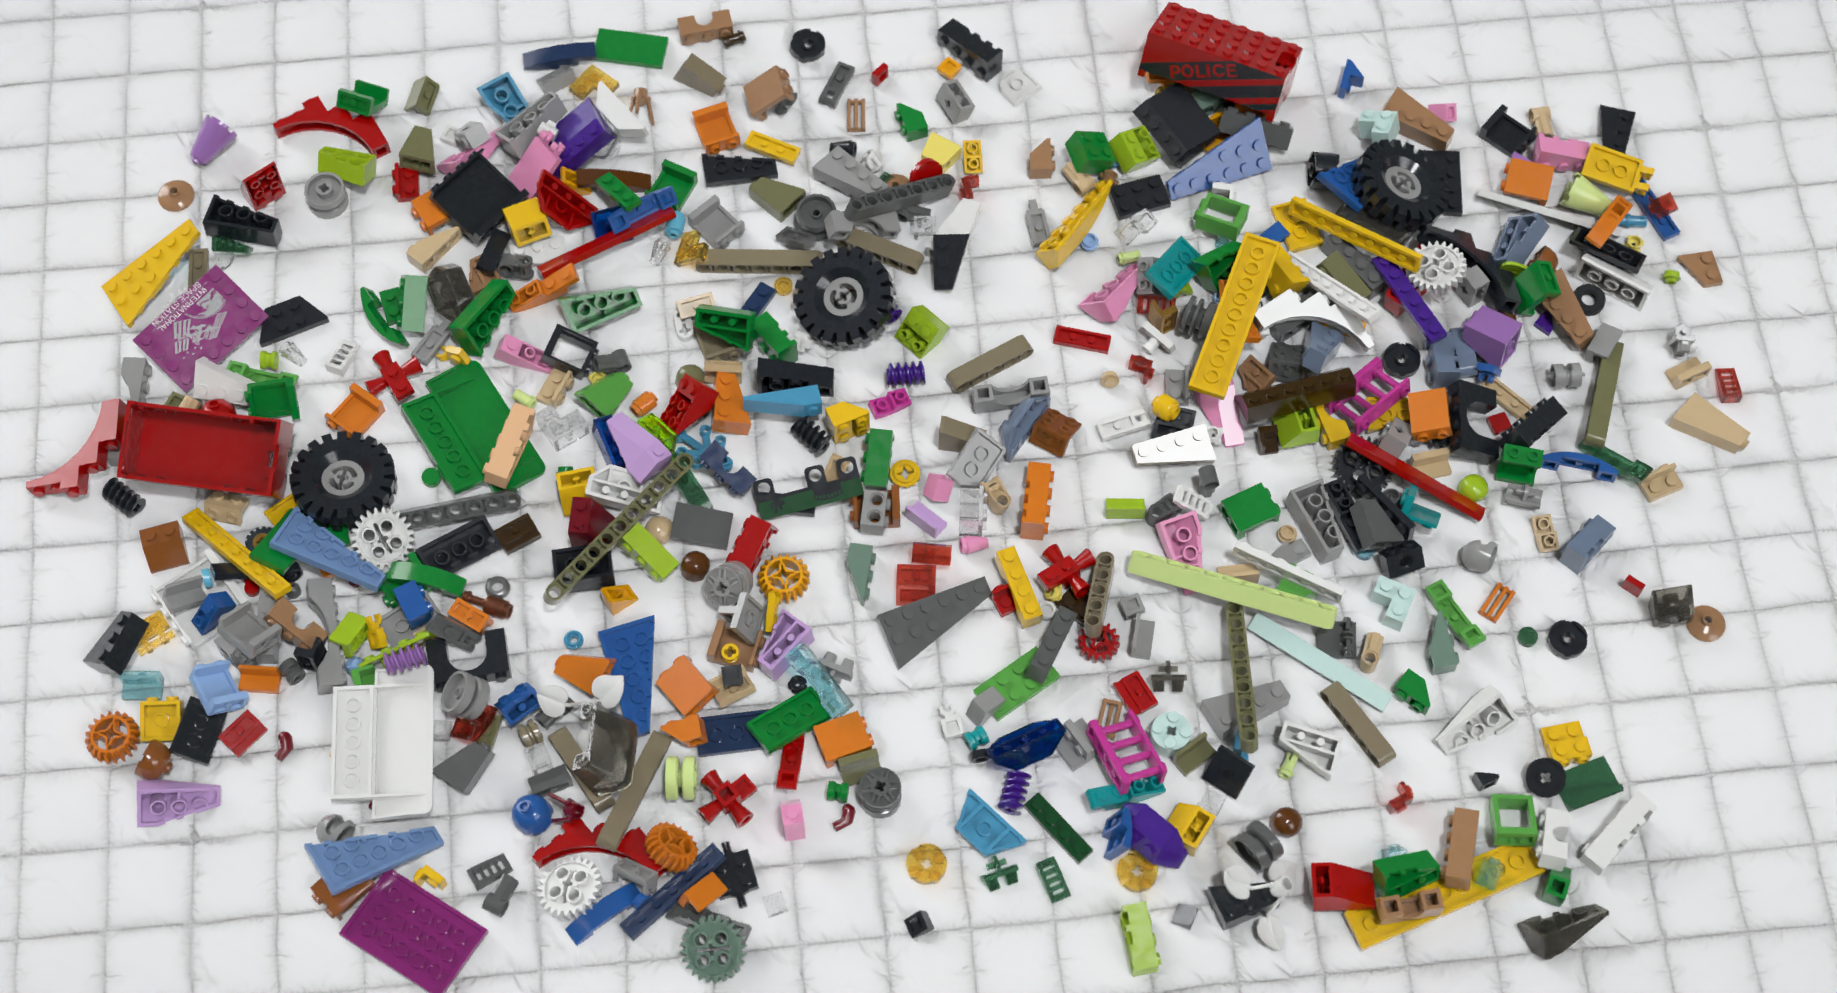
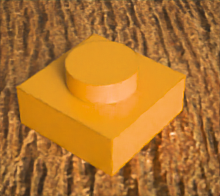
(949, 68)

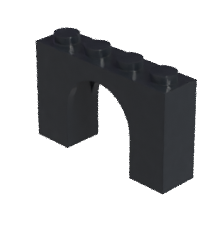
(1465, 440)
(493, 668)

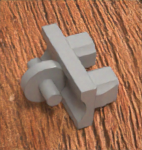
(1682, 340)
(1523, 496)
(838, 672)

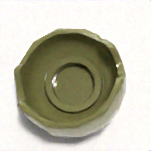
(690, 369)

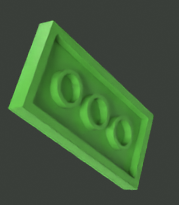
(1015, 685)

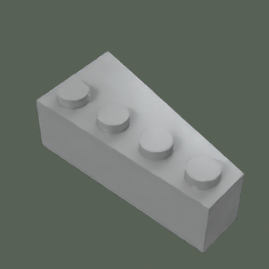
(522, 129)
(1221, 710)

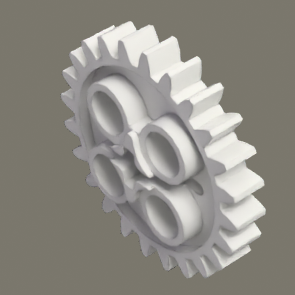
(1439, 268)
(399, 530)
(570, 887)

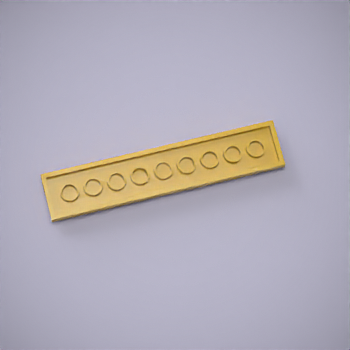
(1234, 316)
(1519, 867)

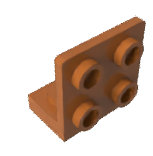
(1054, 431)

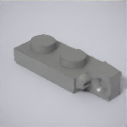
(1037, 223)
(432, 342)

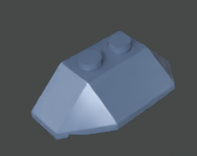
(1021, 423)

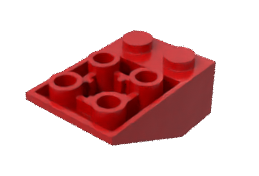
(263, 187)
(688, 403)
(1341, 887)

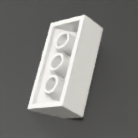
(1613, 281)

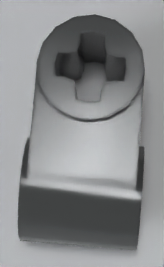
(514, 266)
(1164, 508)

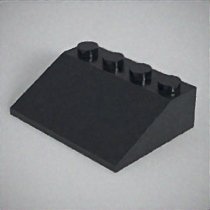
(1177, 123)

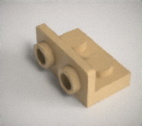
(555, 388)
(1661, 483)

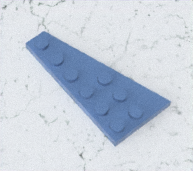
(320, 548)
(365, 857)

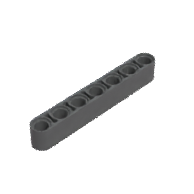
(899, 197)
(463, 504)

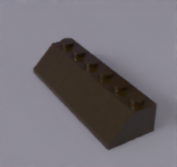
(1297, 395)

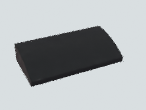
(1610, 251)
(461, 546)

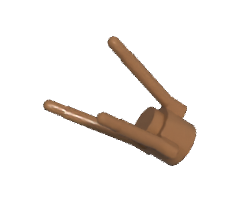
(639, 99)

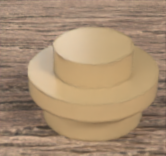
(1109, 379)
(1287, 533)

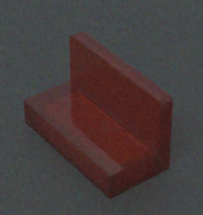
(931, 553)

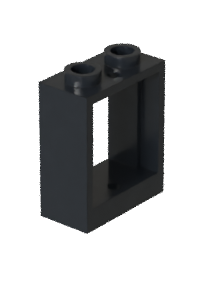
(574, 338)

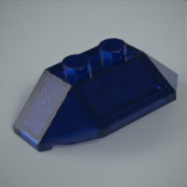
(1027, 744)

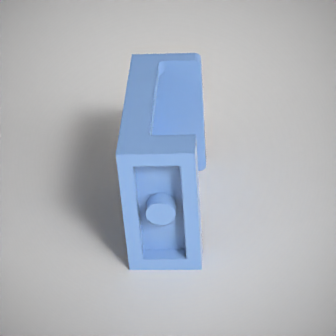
(217, 688)

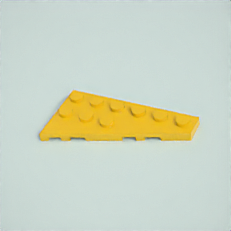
(147, 274)

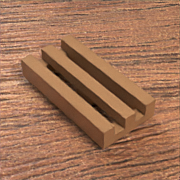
(855, 103)
(1112, 703)

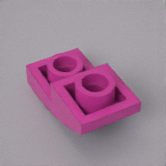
(890, 404)

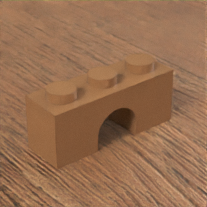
(692, 32)
(282, 613)
(1397, 909)

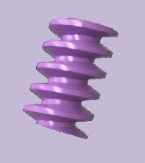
(403, 659)

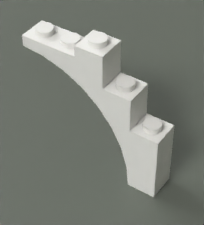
(1316, 308)

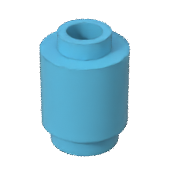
(675, 226)

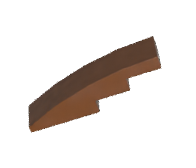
(633, 180)

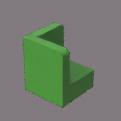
(364, 675)

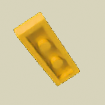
(772, 147)

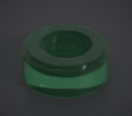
(1527, 637)

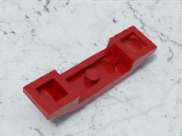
(791, 764)

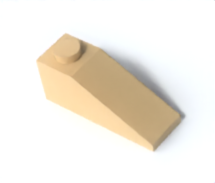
(430, 250)

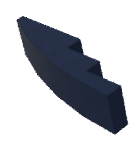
(552, 57)

